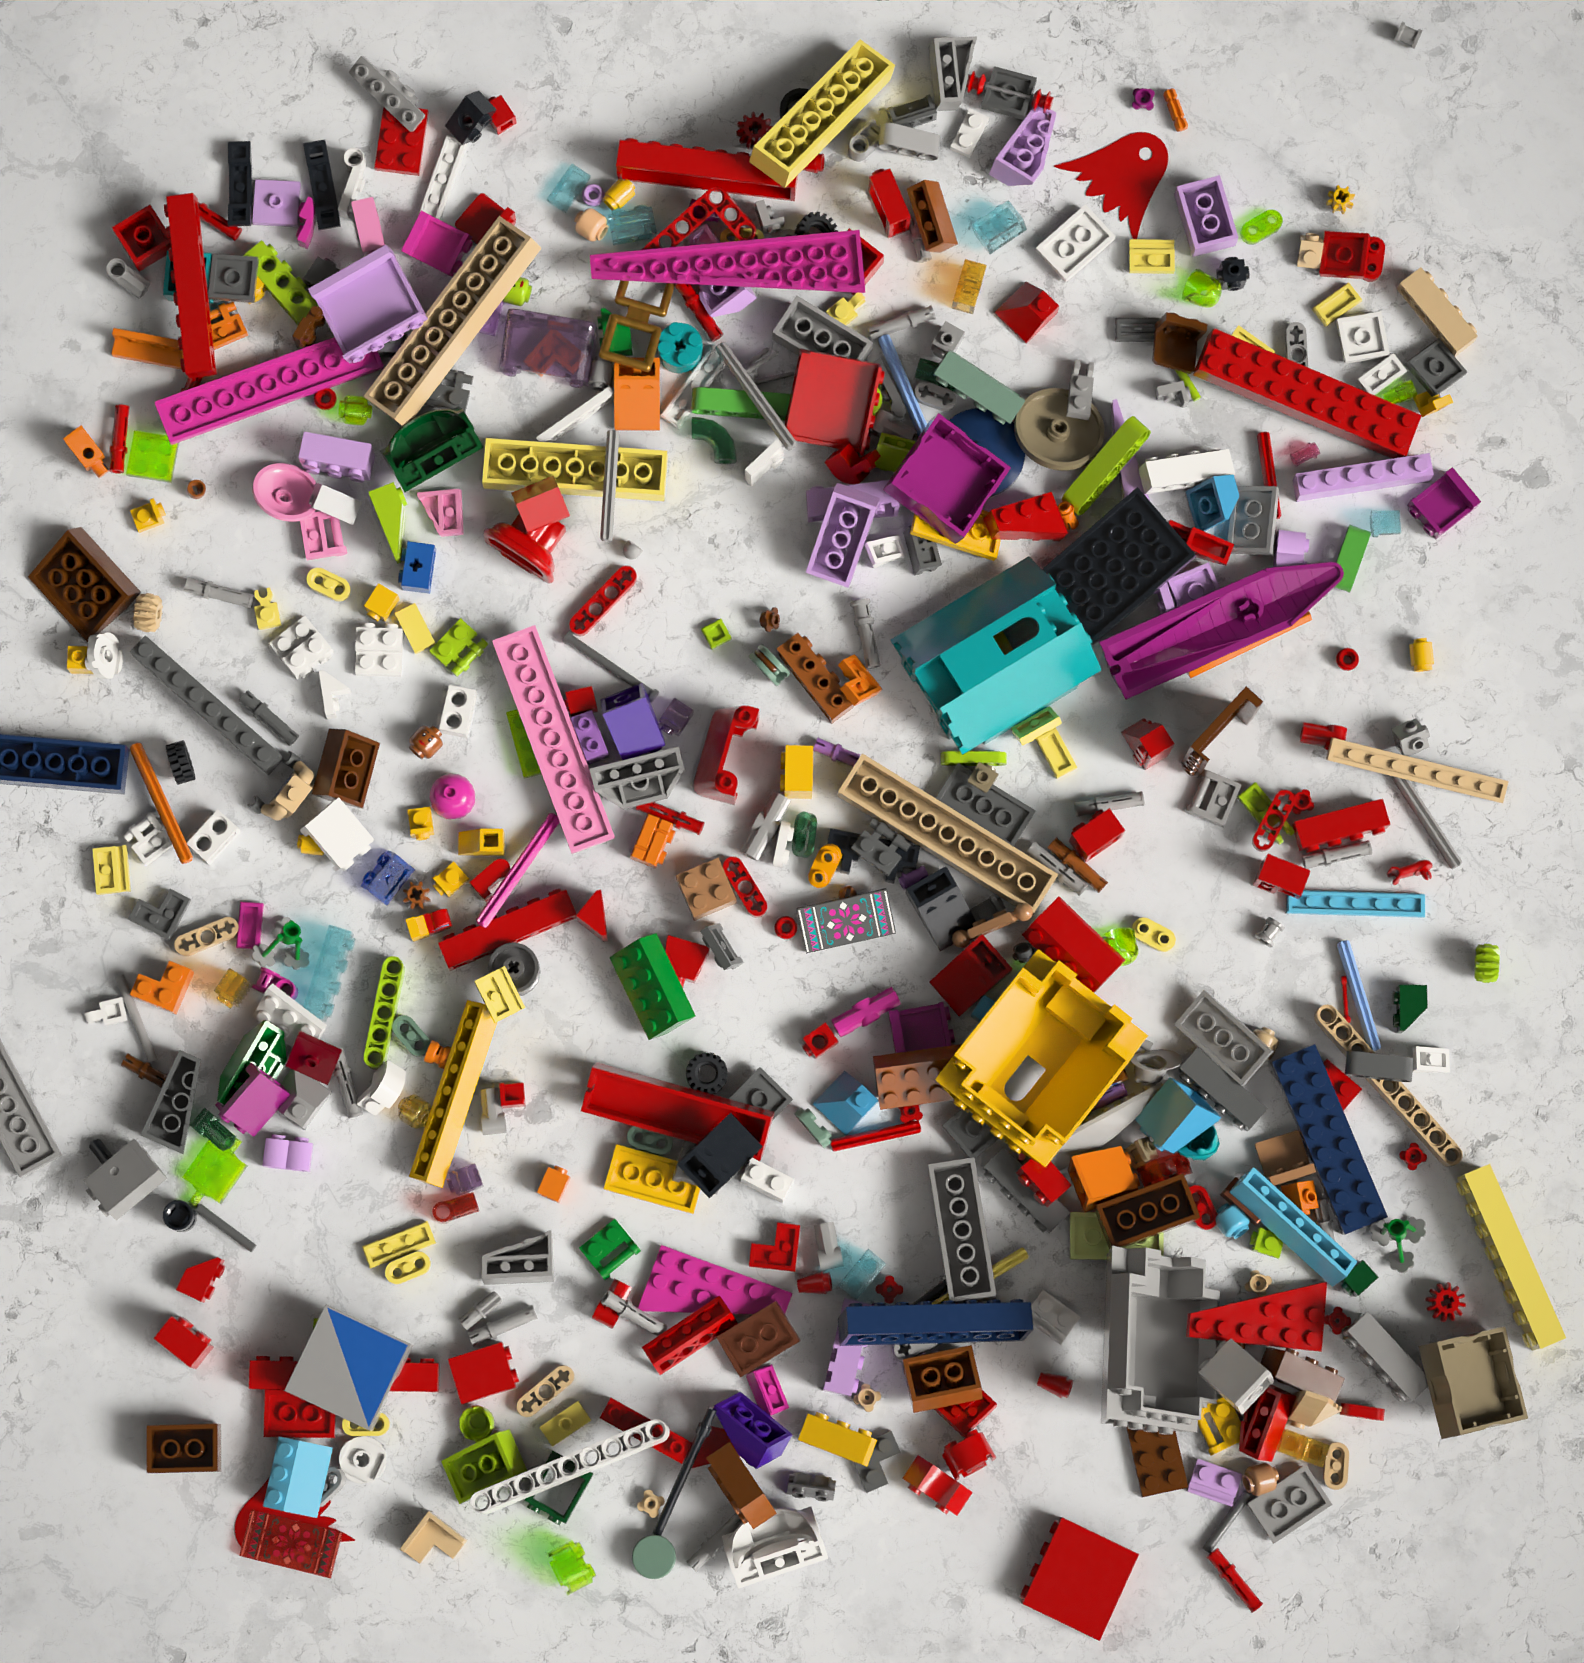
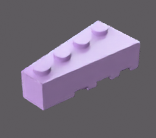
(819, 498)
(844, 1364)

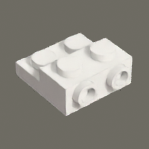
(301, 648)
(379, 650)

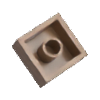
(706, 889)

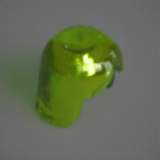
(1198, 282)
(1123, 939)

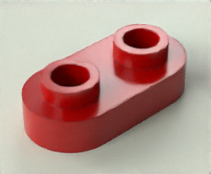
(1375, 259)
(1204, 1206)

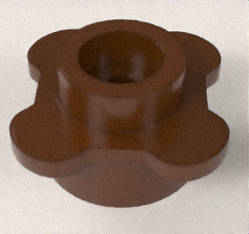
(770, 619)

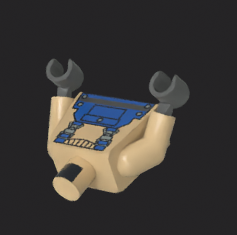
(290, 794)

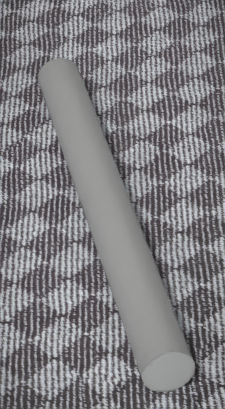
(136, 1019)

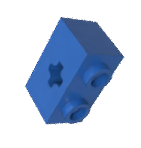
(422, 579)

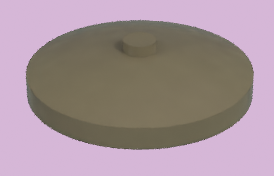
(1052, 437)

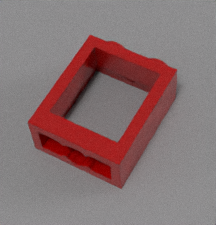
(889, 202)

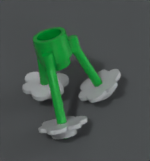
(288, 933)
(1397, 1231)

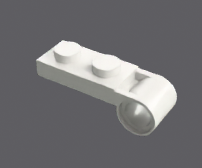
(355, 182)

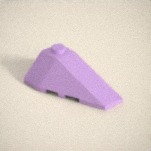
(715, 298)

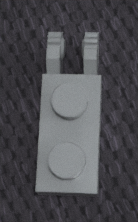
(1080, 392)

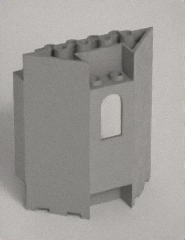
(1147, 1359)

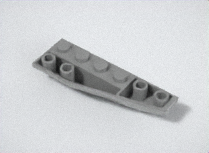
(1103, 1128)

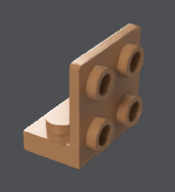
(1284, 1158)

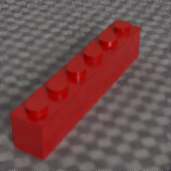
(509, 928)

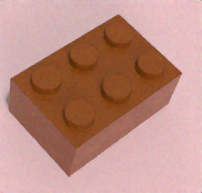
(942, 1379)
(739, 1486)

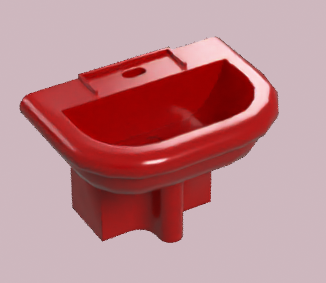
(525, 549)

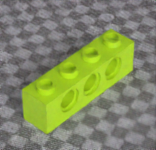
(281, 271)

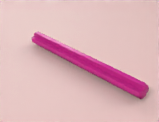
(517, 870)

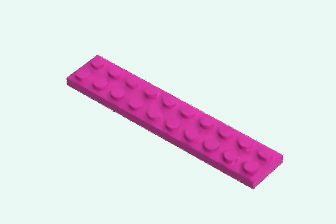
(260, 389)

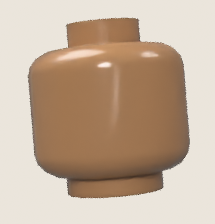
(1260, 1479)

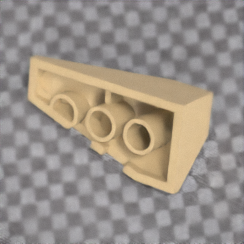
(1311, 1409)

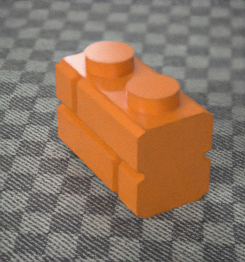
(652, 841)

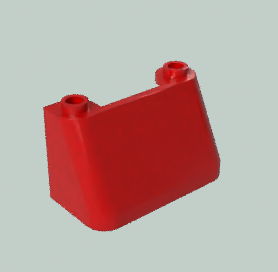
(710, 777)

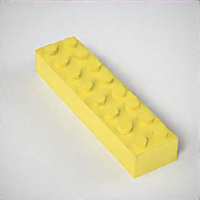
(821, 113)
(575, 468)
(1510, 1258)

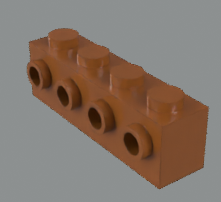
(814, 677)

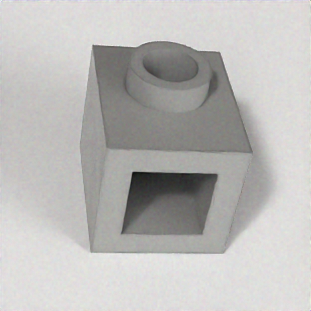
(947, 338)

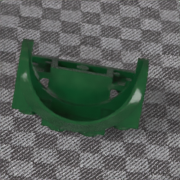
(430, 446)

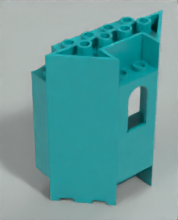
(969, 677)

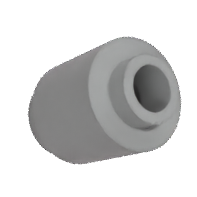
(600, 374)

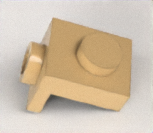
(1310, 251)

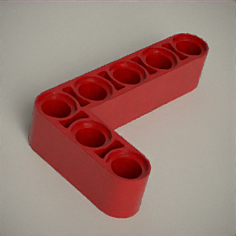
(694, 222)

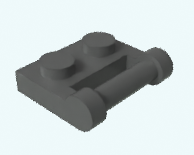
(724, 953)

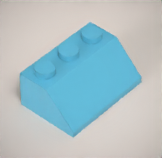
(297, 1477)

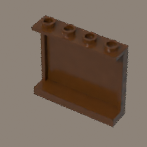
(1243, 706)

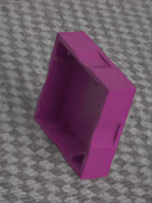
(946, 478)

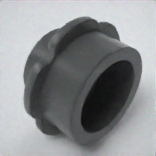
(1023, 952)

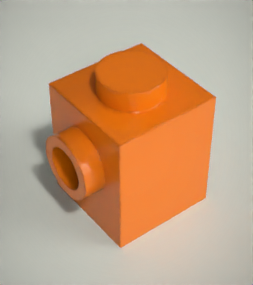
(1302, 1195)

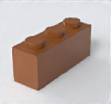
(932, 216)

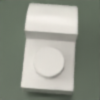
(385, 1088)

